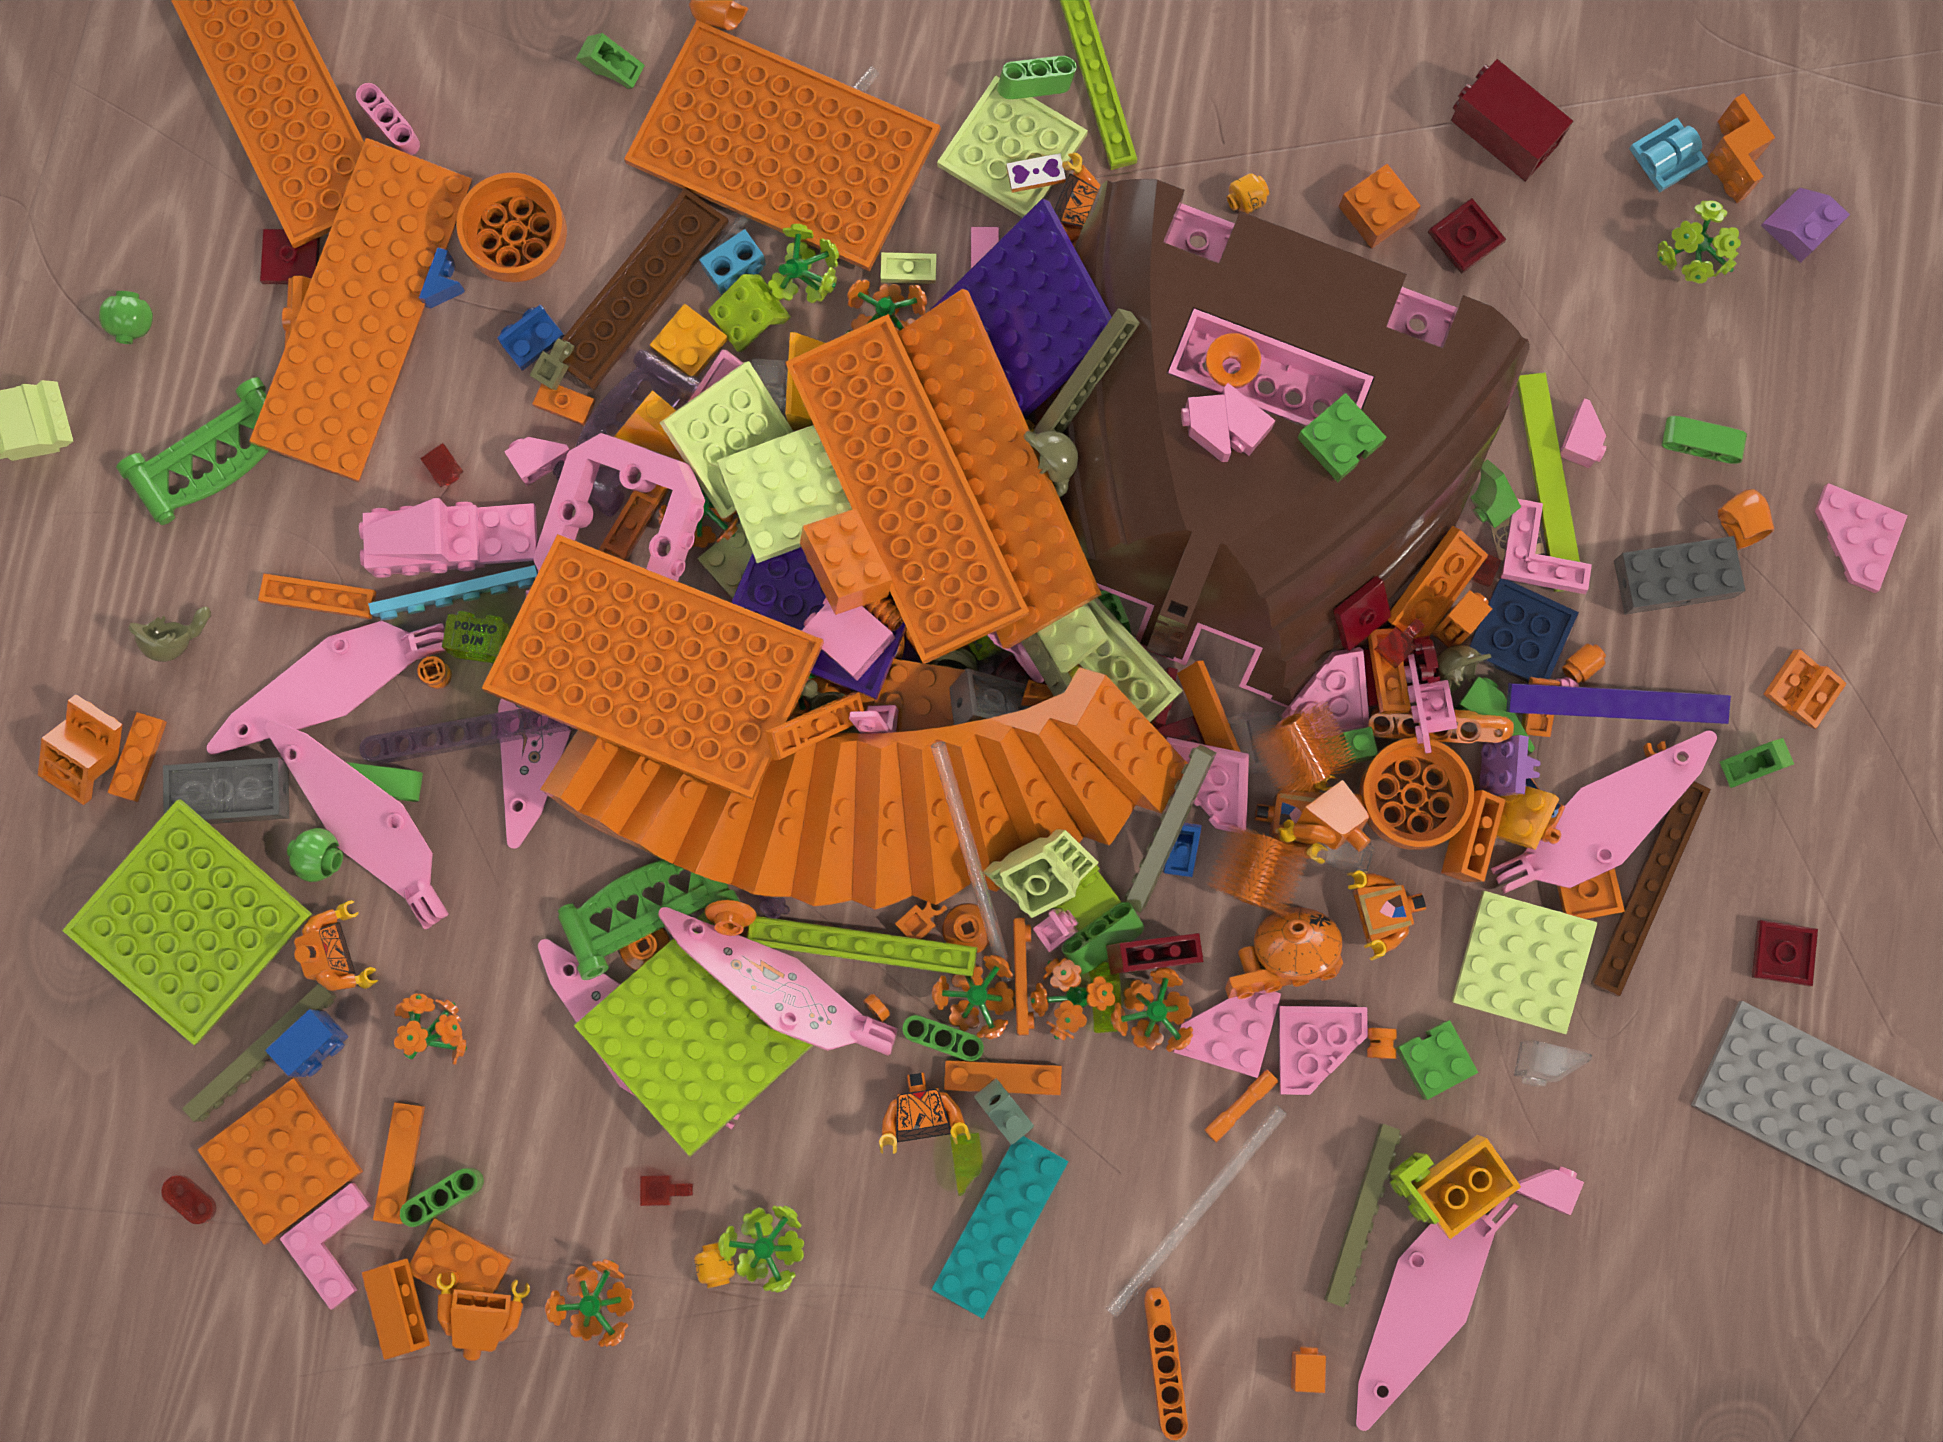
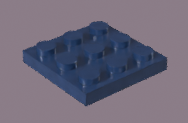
(1523, 631)

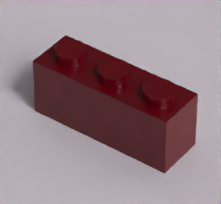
(1154, 953)

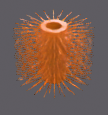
(1303, 749)
(1258, 870)

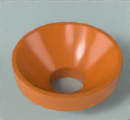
(1236, 347)

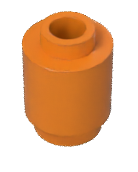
(1584, 663)

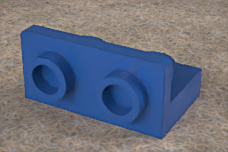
(530, 337)

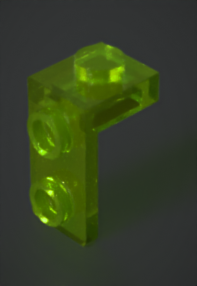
(1102, 1019)

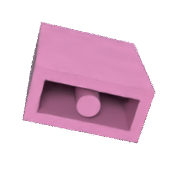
(850, 638)

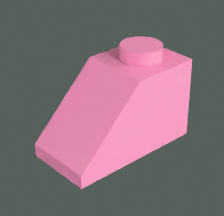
(1246, 421)
(1208, 424)
(1584, 437)
(535, 457)
(1553, 1189)

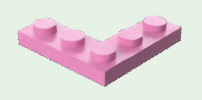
(1525, 566)
(308, 1249)

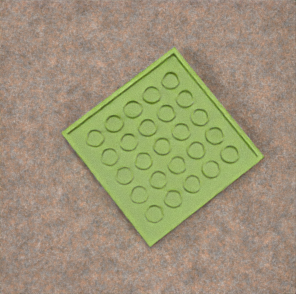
(187, 922)
(687, 1045)

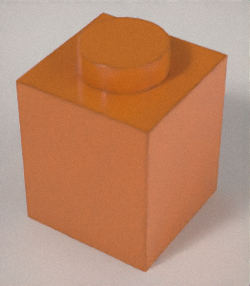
(1308, 1370)

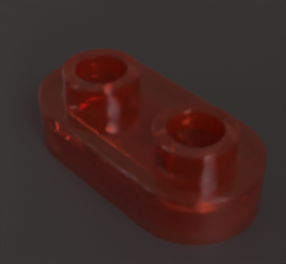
(188, 1202)

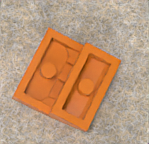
(1805, 688)

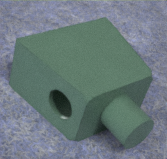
(1004, 1113)

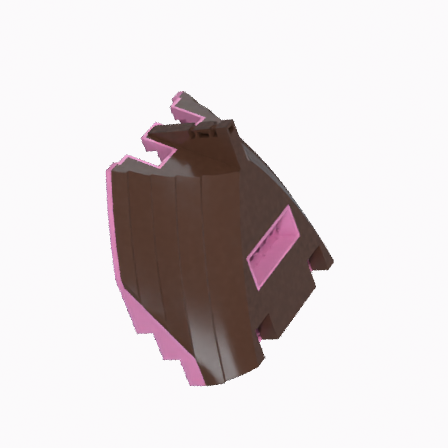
(1270, 536)

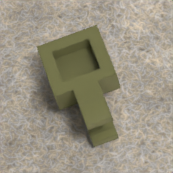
(550, 367)

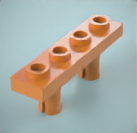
(1258, 979)

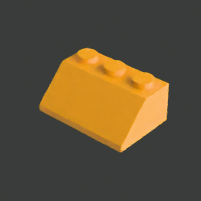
(795, 410)
(645, 428)
(1466, 1185)

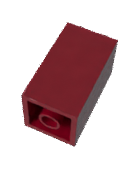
(1510, 119)

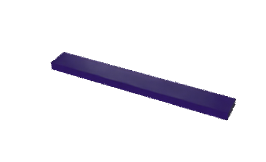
(1618, 703)

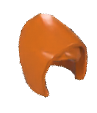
(718, 13)
(1747, 518)

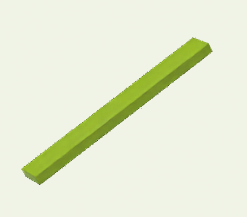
(1099, 83)
(1547, 467)
(863, 946)

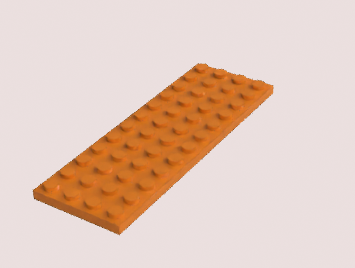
(279, 106)
(360, 311)
(1001, 467)
(907, 489)

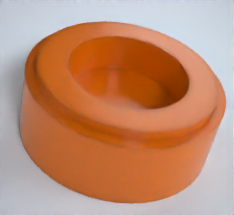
(876, 1007)

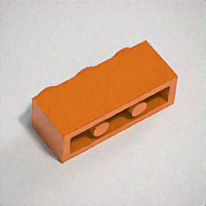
(1462, 619)
(1472, 846)
(395, 1309)

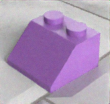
(1805, 221)

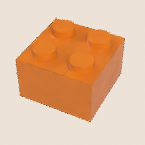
(1379, 206)

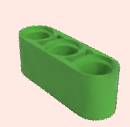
(1036, 77)
(1704, 439)
(398, 783)
(1115, 926)
(932, 1027)
(429, 1204)

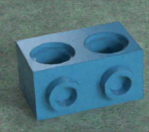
(728, 256)

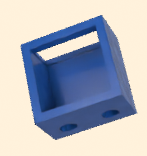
(307, 1044)

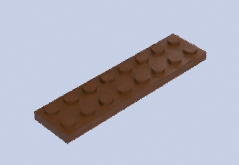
(641, 287)

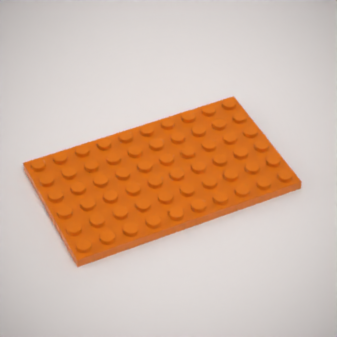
(782, 143)
(653, 666)

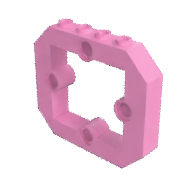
(577, 481)

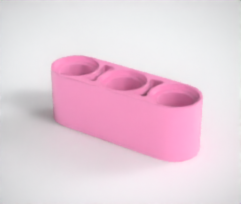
(380, 110)

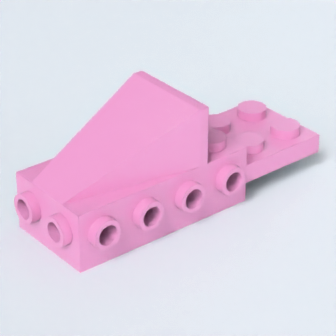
(446, 538)

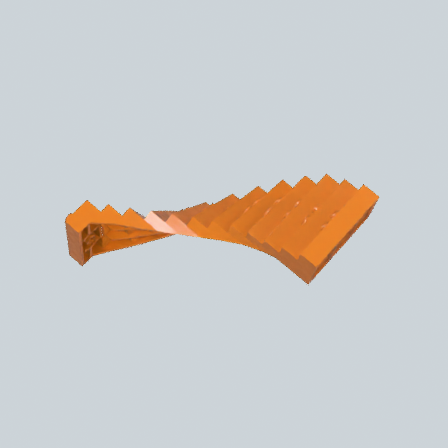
(869, 810)

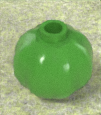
(125, 316)
(315, 855)

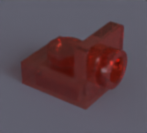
(442, 465)

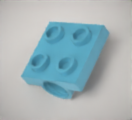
(1669, 154)

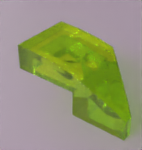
(967, 1160)

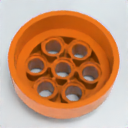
(505, 196)
(1454, 790)

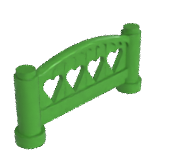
(152, 477)
(593, 943)

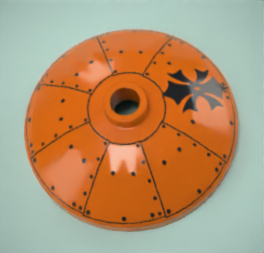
(1301, 953)

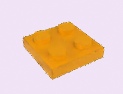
(689, 341)
(1526, 817)

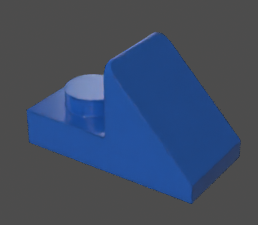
(437, 286)
(1184, 852)

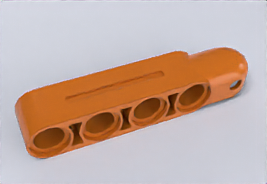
(1487, 727)
(1158, 1316)

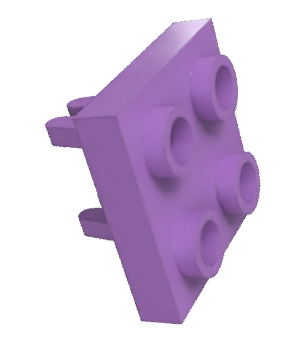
(1506, 766)

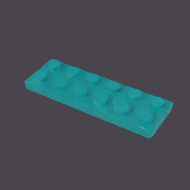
(1000, 1226)

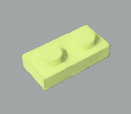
(908, 268)

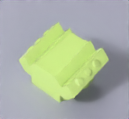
(32, 421)
(1042, 872)

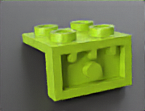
(747, 310)
(1091, 899)
(1413, 1169)

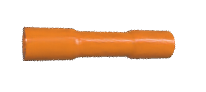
(1227, 1119)

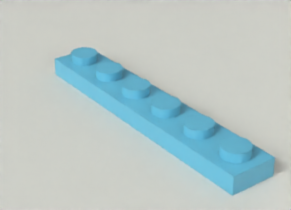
(444, 595)

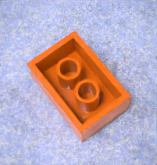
(845, 561)

